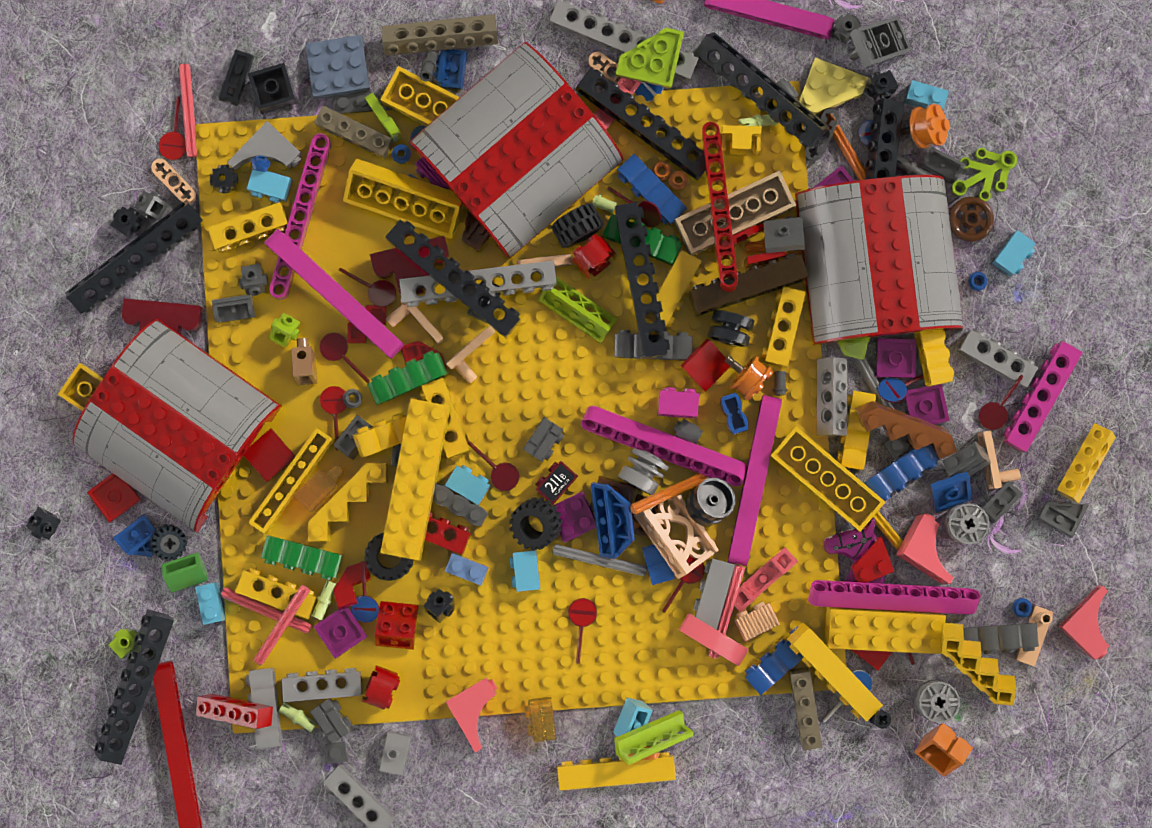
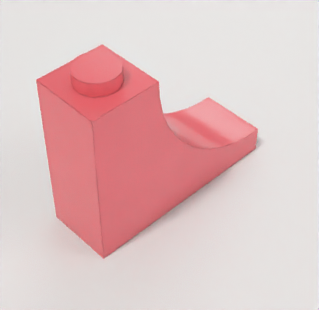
(920, 549)
(1083, 626)
(467, 708)

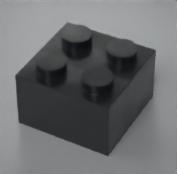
(272, 88)

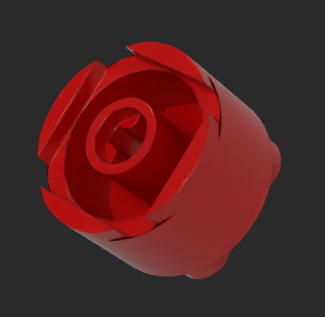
(594, 256)
(380, 687)

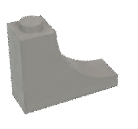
(268, 143)

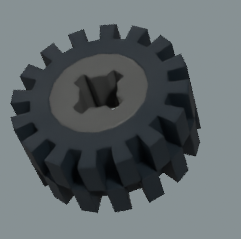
(168, 535)

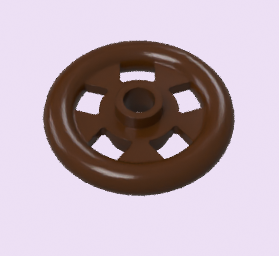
(971, 235)

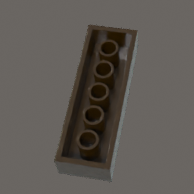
(750, 284)

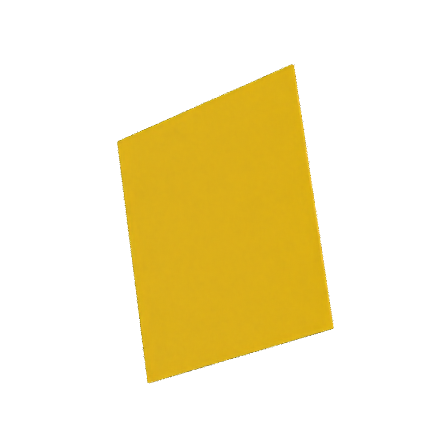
(534, 373)

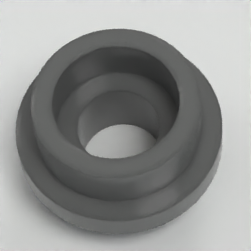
(356, 394)

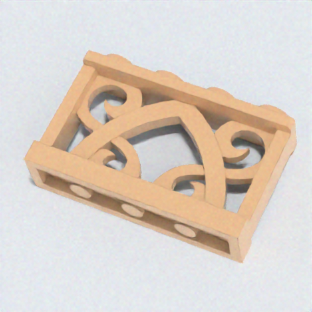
(694, 533)

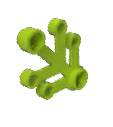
(987, 172)

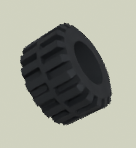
(577, 225)
(545, 513)
(377, 568)

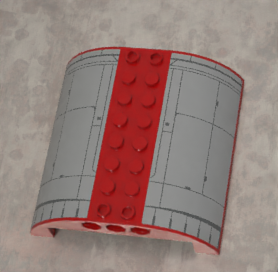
(518, 148)
(879, 258)
(172, 422)

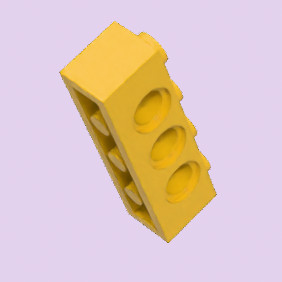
(219, 231)
(795, 299)
(459, 445)
(1086, 463)
(246, 587)

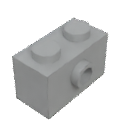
(395, 753)

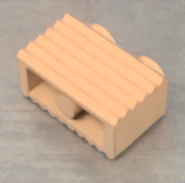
(756, 621)

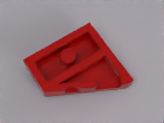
(873, 563)

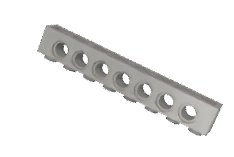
(612, 42)
(546, 269)

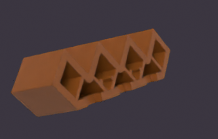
(898, 424)

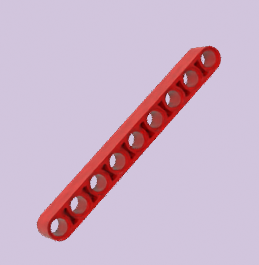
(719, 197)
(176, 746)

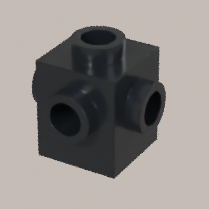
(881, 85)
(226, 185)
(122, 225)
(43, 523)
(439, 605)

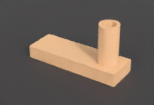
(402, 311)
(457, 360)
(993, 476)
(1043, 618)

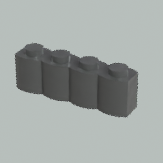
(629, 345)
(459, 505)
(1004, 637)

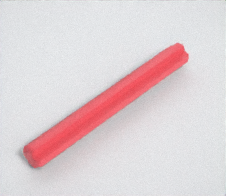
(188, 109)
(729, 603)
(263, 609)
(281, 625)

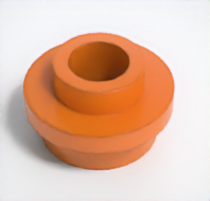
(661, 164)
(678, 186)

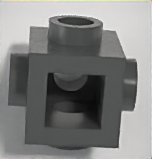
(841, 32)
(151, 205)
(253, 280)

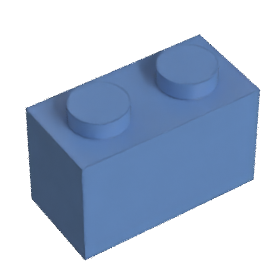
(466, 569)

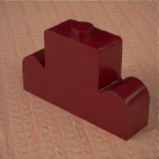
(394, 261)
(175, 315)

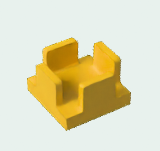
(740, 139)

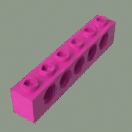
(1070, 357)

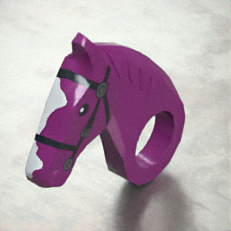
(852, 545)

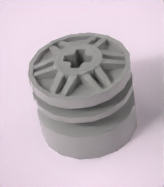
(643, 471)
(957, 530)
(928, 693)

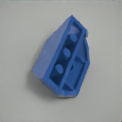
(612, 520)

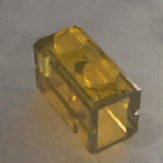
(541, 719)

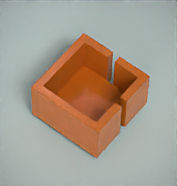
(943, 749)

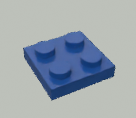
(951, 492)

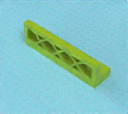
(575, 310)
(650, 735)

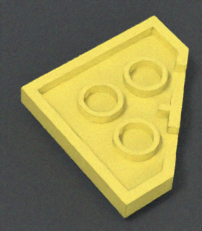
(830, 86)

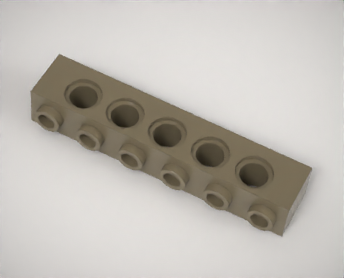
(439, 35)

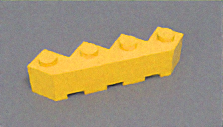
(338, 507)
(981, 670)

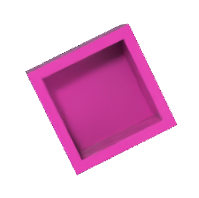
(678, 404)

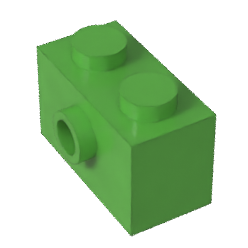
(184, 572)

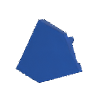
(451, 68)
(136, 537)

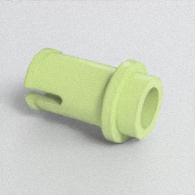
(604, 204)

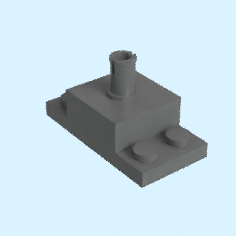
(879, 42)

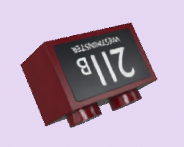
(556, 482)

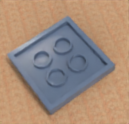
(337, 66)

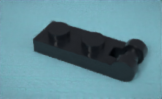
(236, 77)

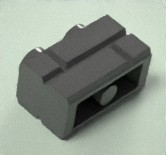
(543, 440)
(968, 460)
(331, 720)

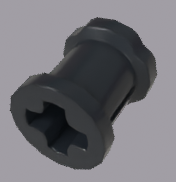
(885, 717)

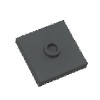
(784, 235)

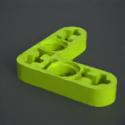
(385, 120)

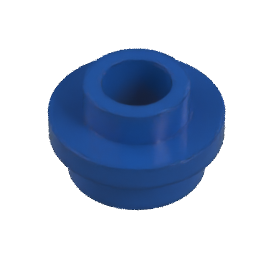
(401, 160)
(260, 163)
(983, 281)
(1028, 607)

